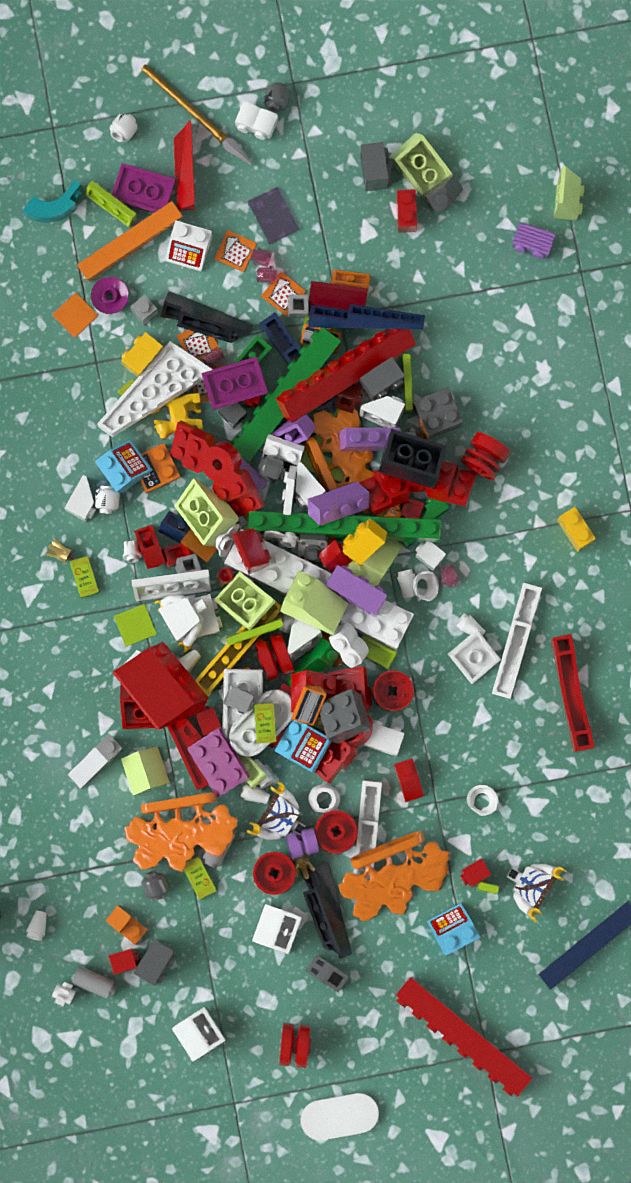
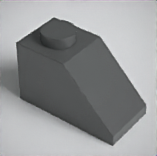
(443, 193)

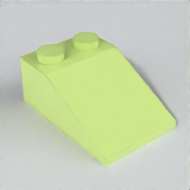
(419, 164)
(568, 195)
(205, 512)
(378, 563)
(244, 601)
(314, 603)

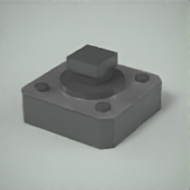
(310, 546)

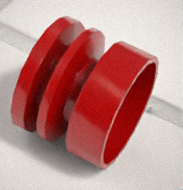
(485, 455)
(392, 679)

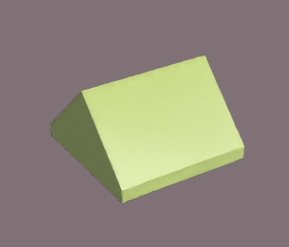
(145, 770)

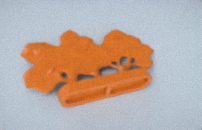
(351, 462)
(177, 837)
(393, 883)

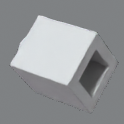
(429, 554)

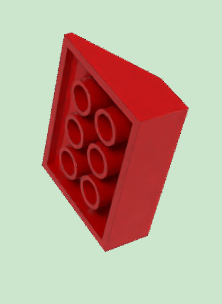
(161, 686)

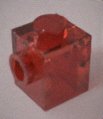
(349, 398)

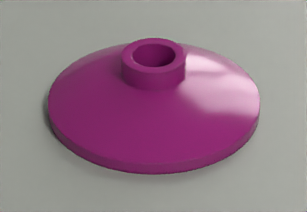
(107, 286)

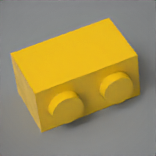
(141, 354)
(576, 529)
(364, 541)

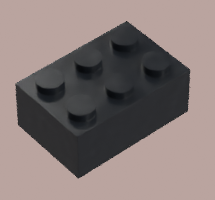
(412, 458)

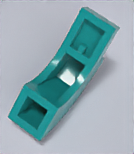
(54, 210)

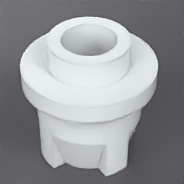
(131, 552)

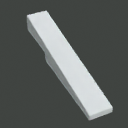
(516, 640)
(368, 819)

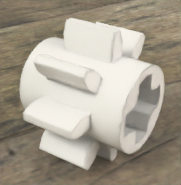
(63, 994)

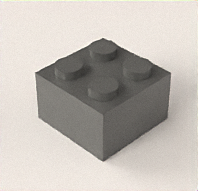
(374, 166)
(382, 380)
(438, 413)
(344, 716)
(155, 962)

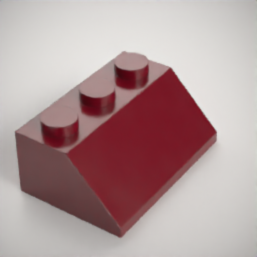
(336, 295)

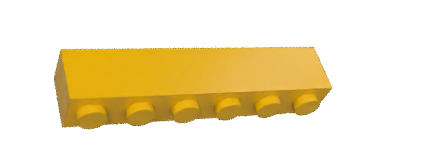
(232, 655)

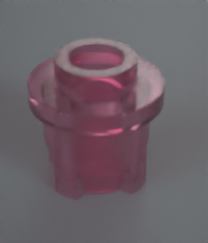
(261, 257)
(267, 275)
(213, 357)
(449, 576)

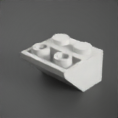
(276, 929)
(198, 1034)

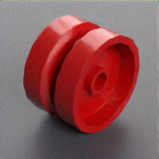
(271, 657)
(336, 820)
(268, 863)
(295, 1045)

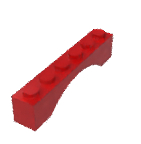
(571, 693)

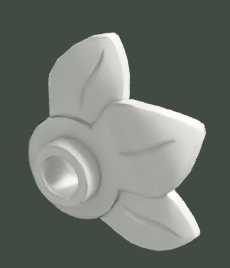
(284, 540)
(225, 541)

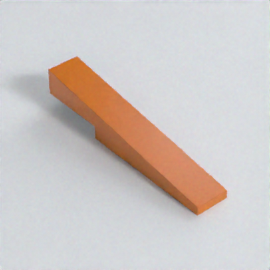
(129, 241)

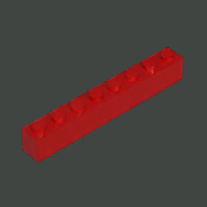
(343, 372)
(460, 1034)

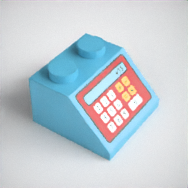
(123, 466)
(303, 745)
(453, 929)

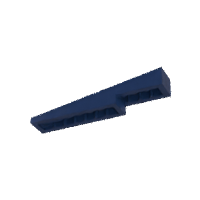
(363, 317)
(287, 348)
(586, 947)

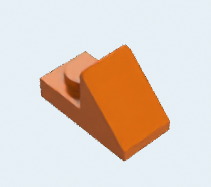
(126, 925)

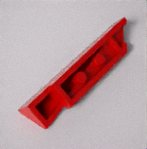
(184, 169)

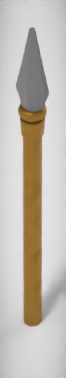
(229, 144)

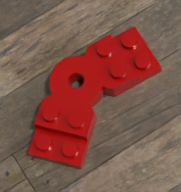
(220, 464)
(389, 491)
(342, 754)

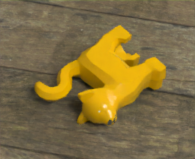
(179, 411)

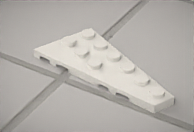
(162, 381)

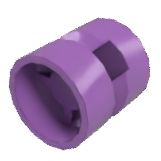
(302, 843)

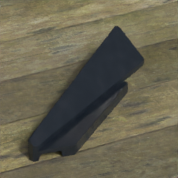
(203, 319)
(326, 910)

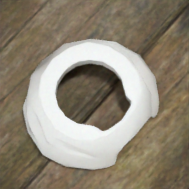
(432, 585)
(489, 792)
(312, 798)

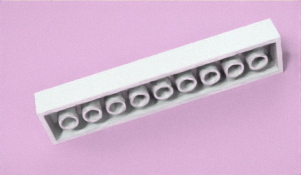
(386, 627)

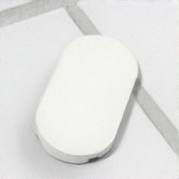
(243, 734)
(339, 1116)

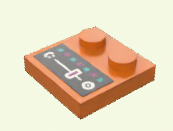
(163, 469)

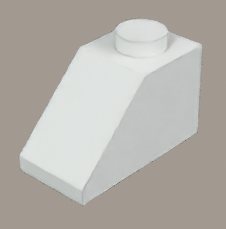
(81, 501)

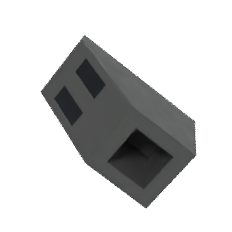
(327, 973)

